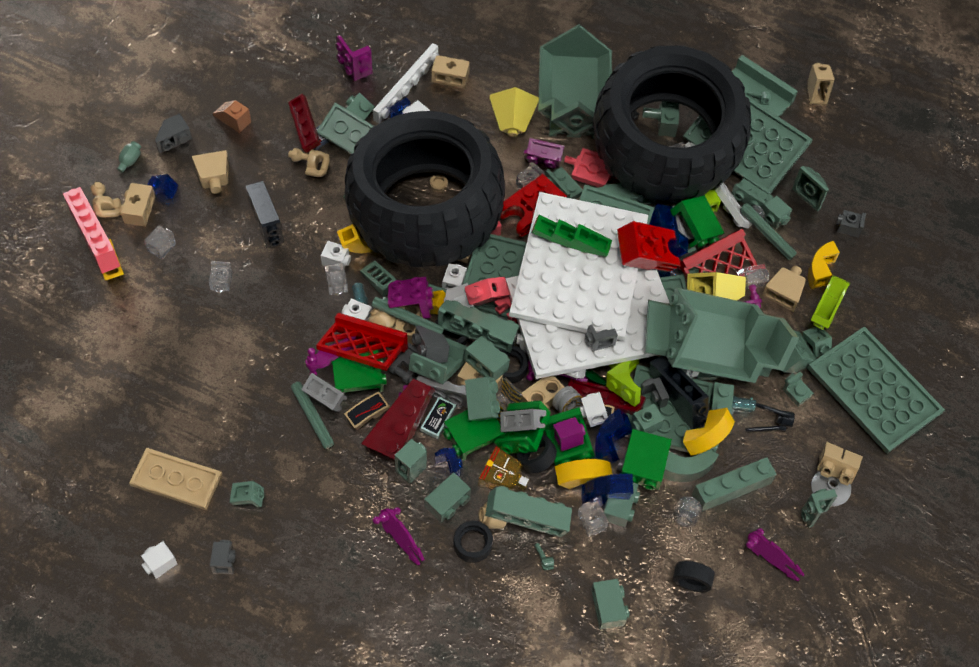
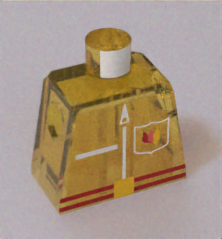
(502, 471)

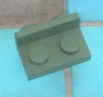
(564, 183)
(750, 193)

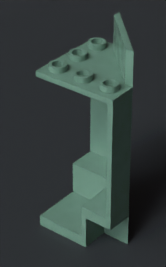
(570, 80)
(718, 336)

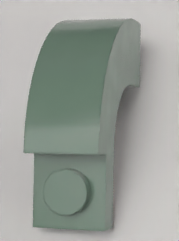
(689, 468)

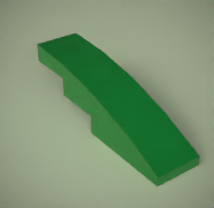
(573, 237)

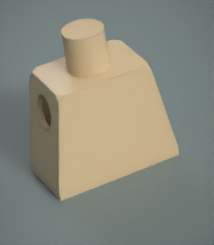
(820, 77)
(212, 170)
(785, 287)

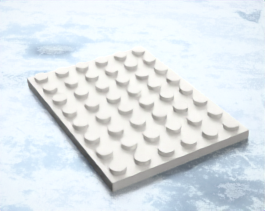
(574, 286)
(564, 351)

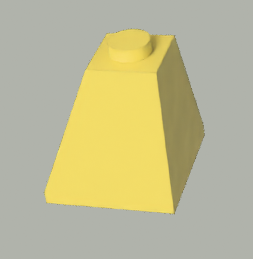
(513, 110)
(717, 284)

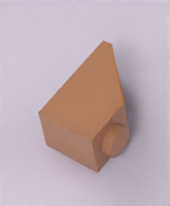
(234, 115)

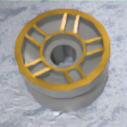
(567, 399)

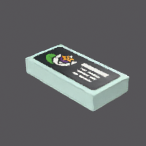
(435, 420)

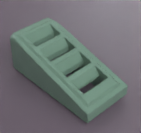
(382, 289)

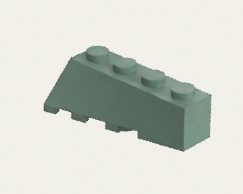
(474, 323)

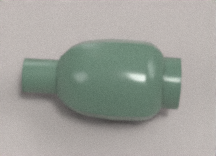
(129, 155)

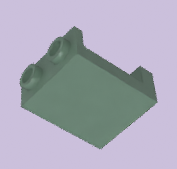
(439, 371)

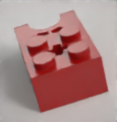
(525, 200)
(647, 247)

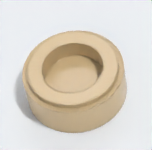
(438, 183)

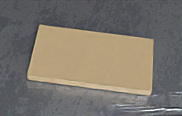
(176, 478)

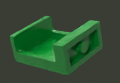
(700, 220)
(356, 376)
(470, 435)
(525, 440)
(579, 452)
(646, 458)

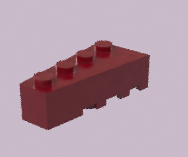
(400, 420)

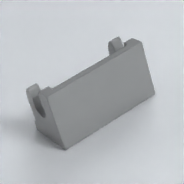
(324, 392)
(521, 420)

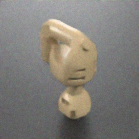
(313, 159)
(104, 204)

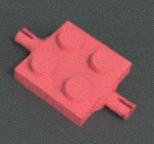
(589, 168)

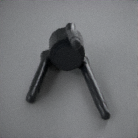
(783, 418)

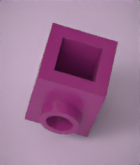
(569, 433)

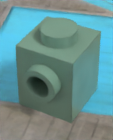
(777, 212)
(647, 419)

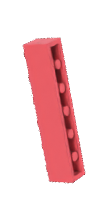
(91, 230)

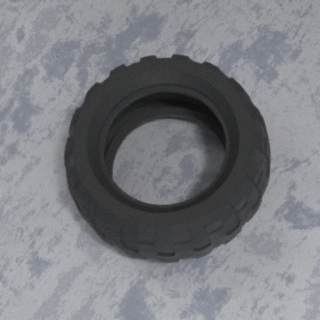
(679, 77)
(417, 145)

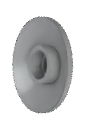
(821, 482)

